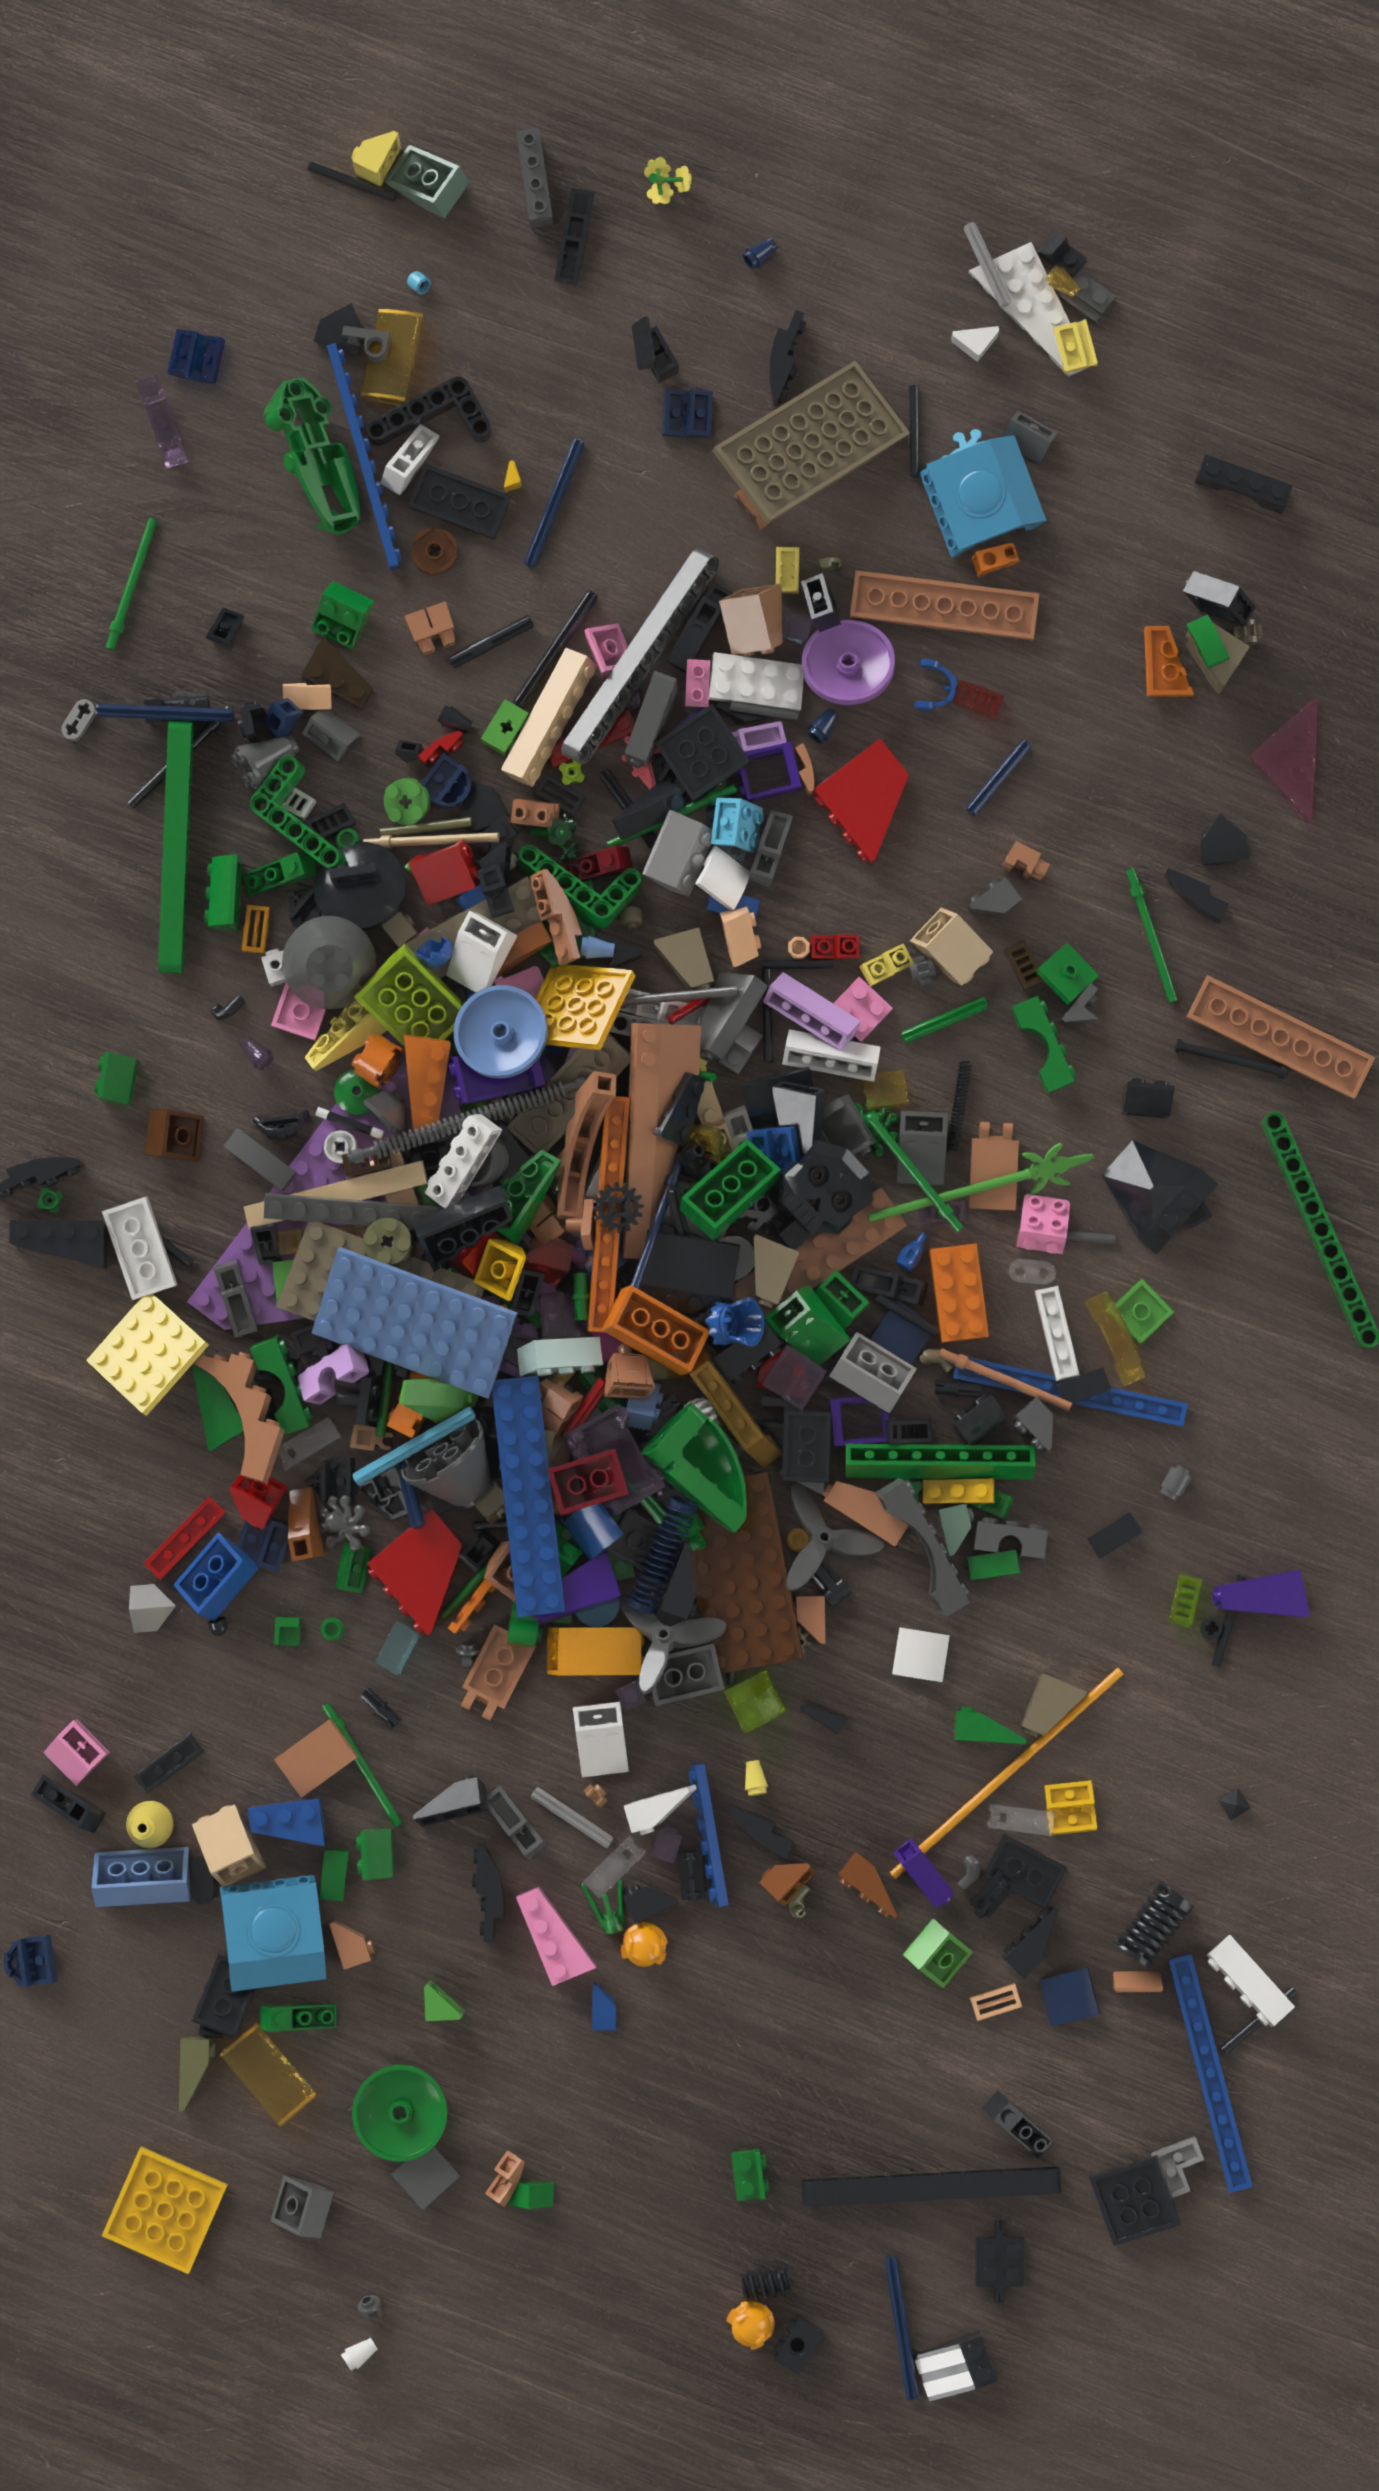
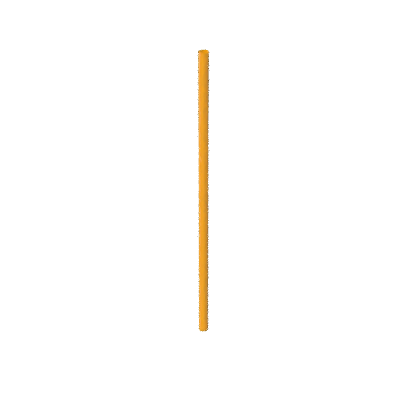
(1014, 1766)

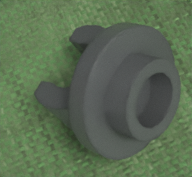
(467, 1649)
(368, 2305)

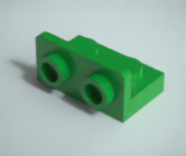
(749, 2175)

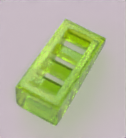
(1180, 1620)

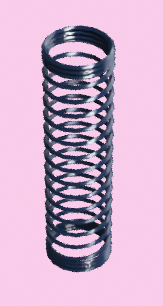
(682, 1506)

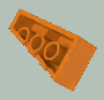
(426, 1077)
(403, 1418)

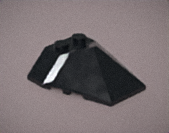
(1156, 1192)

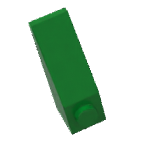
(978, 1727)

